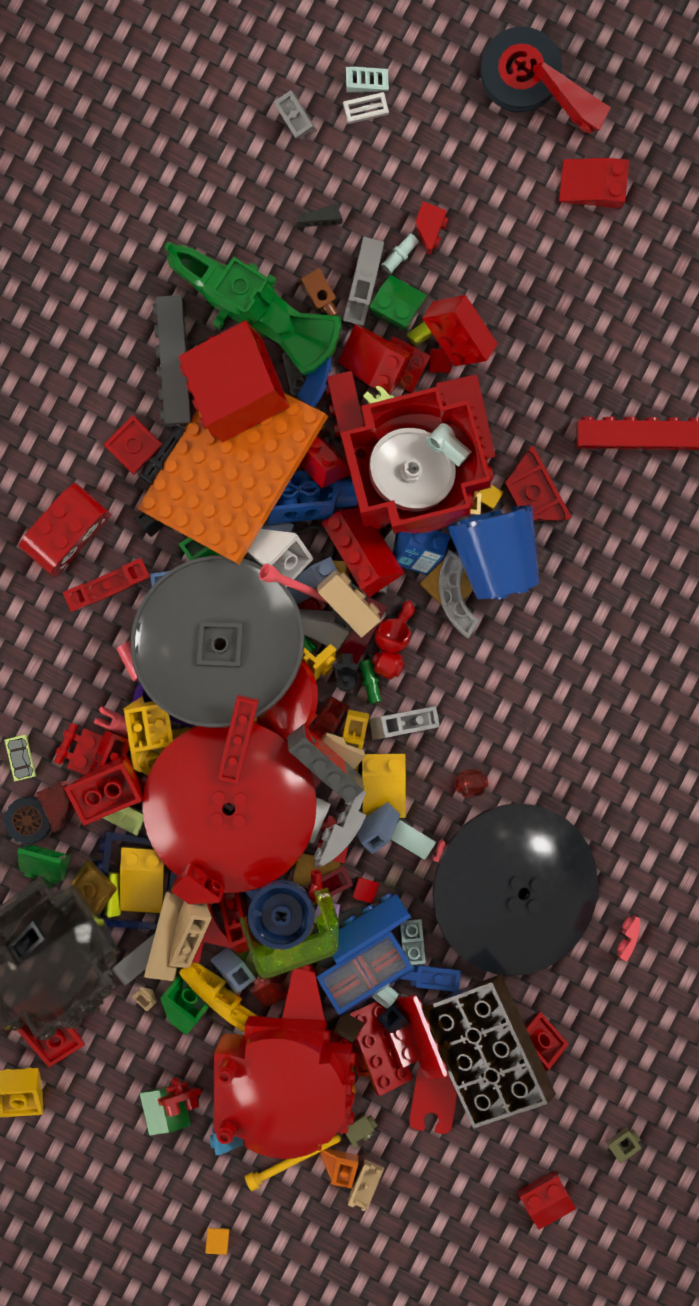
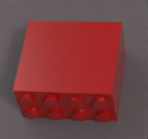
(233, 382)

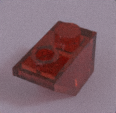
(330, 717)
(268, 990)

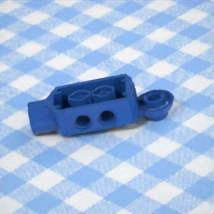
(308, 501)

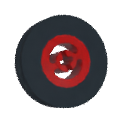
(529, 48)

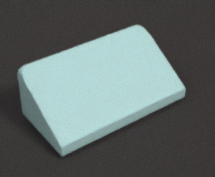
(412, 839)

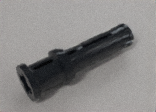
(157, 465)

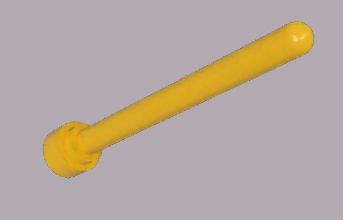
(254, 1180)

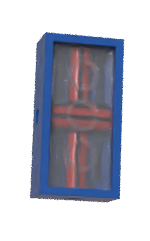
(365, 973)

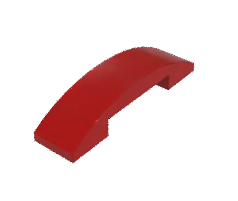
(106, 585)

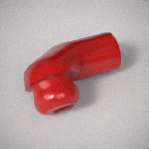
(316, 884)

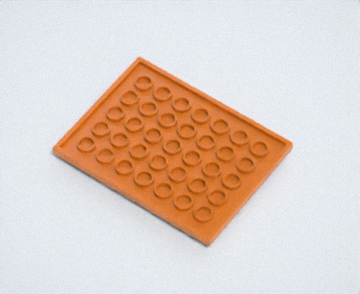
(229, 488)

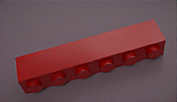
(637, 434)

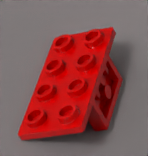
(469, 389)
(416, 1041)
(375, 1053)

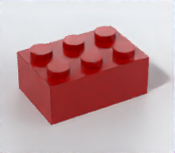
(460, 330)

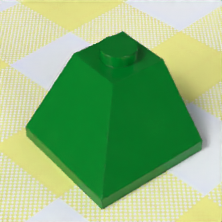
(183, 1005)

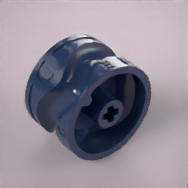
(265, 918)

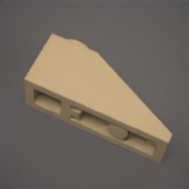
(188, 933)

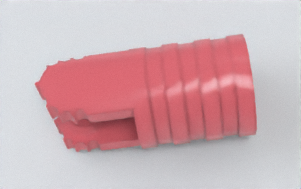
(125, 654)
(118, 722)

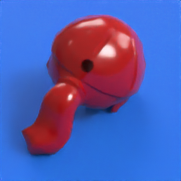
(394, 634)

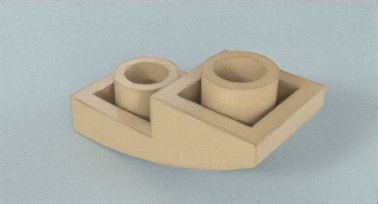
(348, 753)

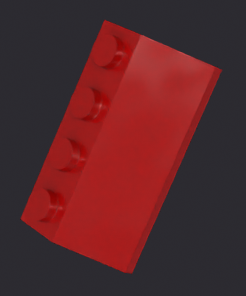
(363, 551)

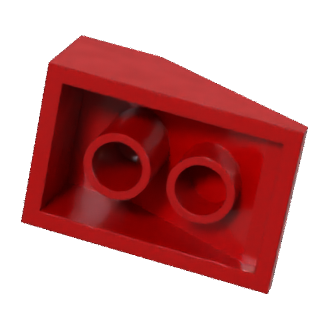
(594, 182)
(374, 359)
(105, 790)
(56, 1048)

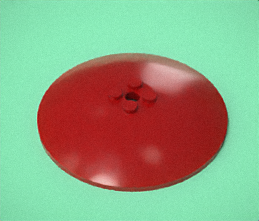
(270, 816)

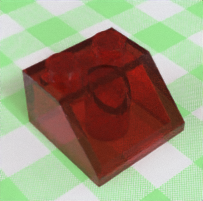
(56, 805)

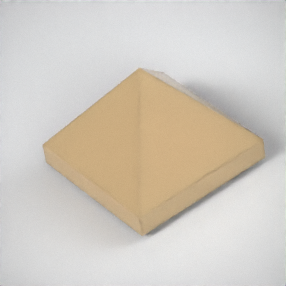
(145, 998)

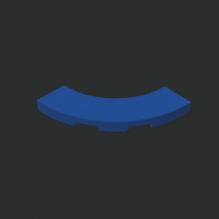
(315, 384)

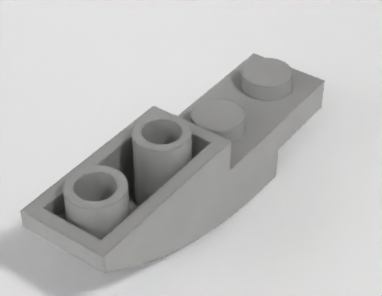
(363, 281)
(337, 837)

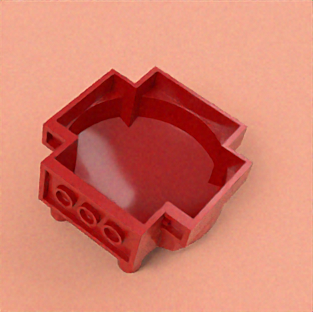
(426, 412)
(282, 1087)

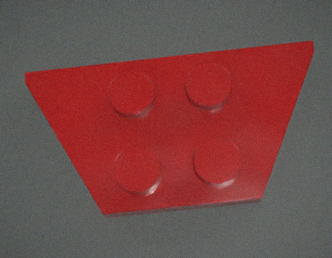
(533, 486)

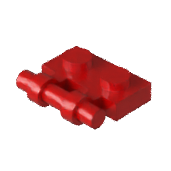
(84, 752)

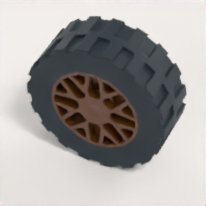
(26, 820)

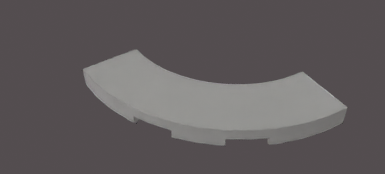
(451, 595)

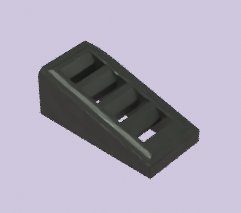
(325, 216)

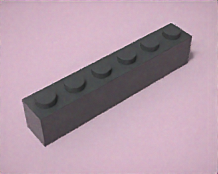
(171, 345)

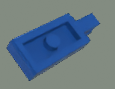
(434, 978)

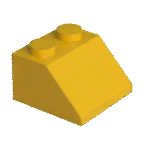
(20, 1092)

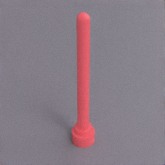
(270, 574)

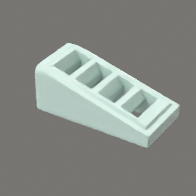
(367, 72)

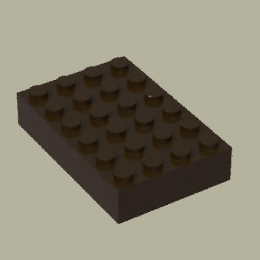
(488, 1052)

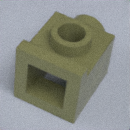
(361, 1129)
(623, 1152)

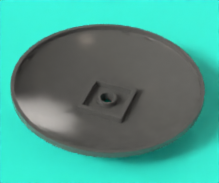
(194, 609)

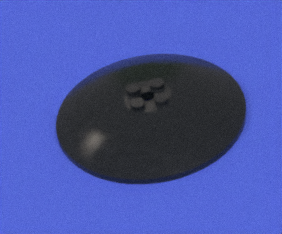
(481, 881)

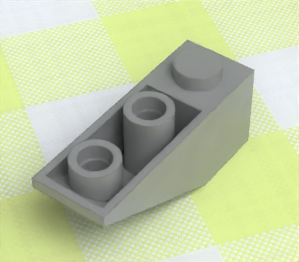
(325, 626)

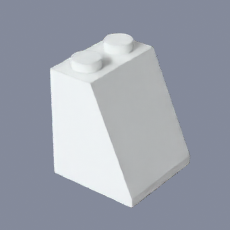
(280, 550)

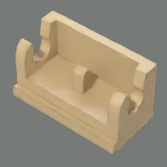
(365, 1185)

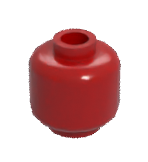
(388, 664)

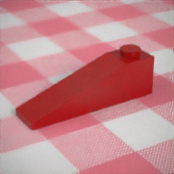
(578, 103)

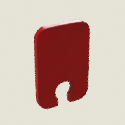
(435, 1097)

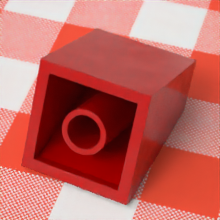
(304, 996)

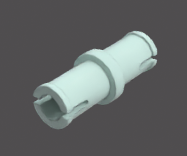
(400, 253)

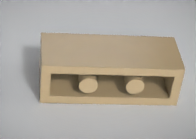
(349, 602)

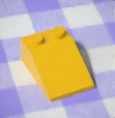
(384, 782)
(141, 880)

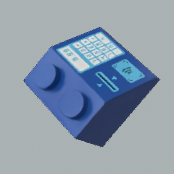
(420, 550)

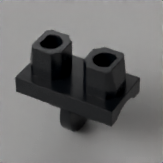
(346, 673)

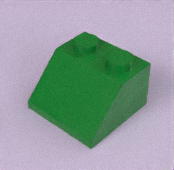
(397, 303)

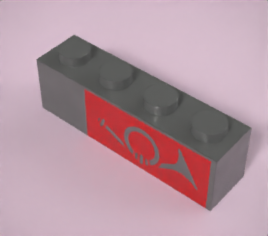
(325, 763)

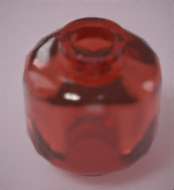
(471, 783)

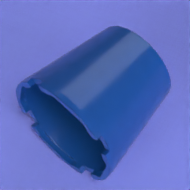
(498, 552)

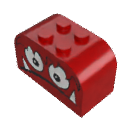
(64, 529)

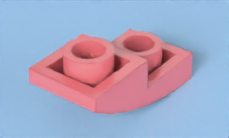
(631, 929)

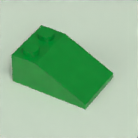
(43, 862)

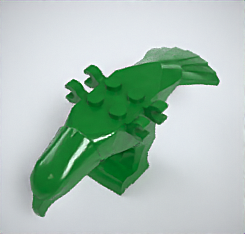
(248, 295)

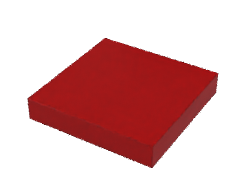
(133, 444)

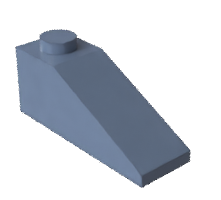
(312, 577)

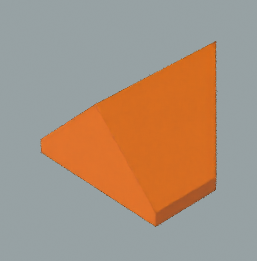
(340, 1166)

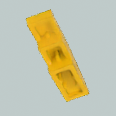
(213, 992)

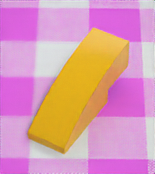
(355, 729)

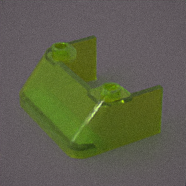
(316, 947)

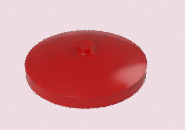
(295, 707)

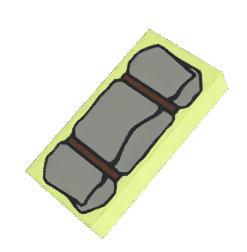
(20, 757)

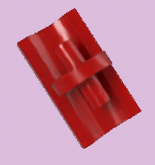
(188, 1095)

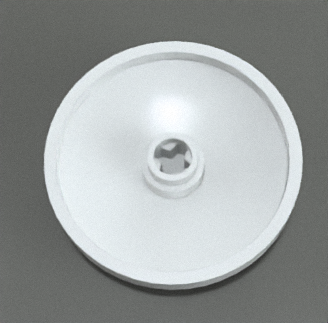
(410, 471)

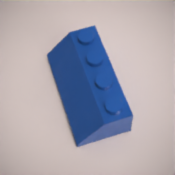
(370, 925)

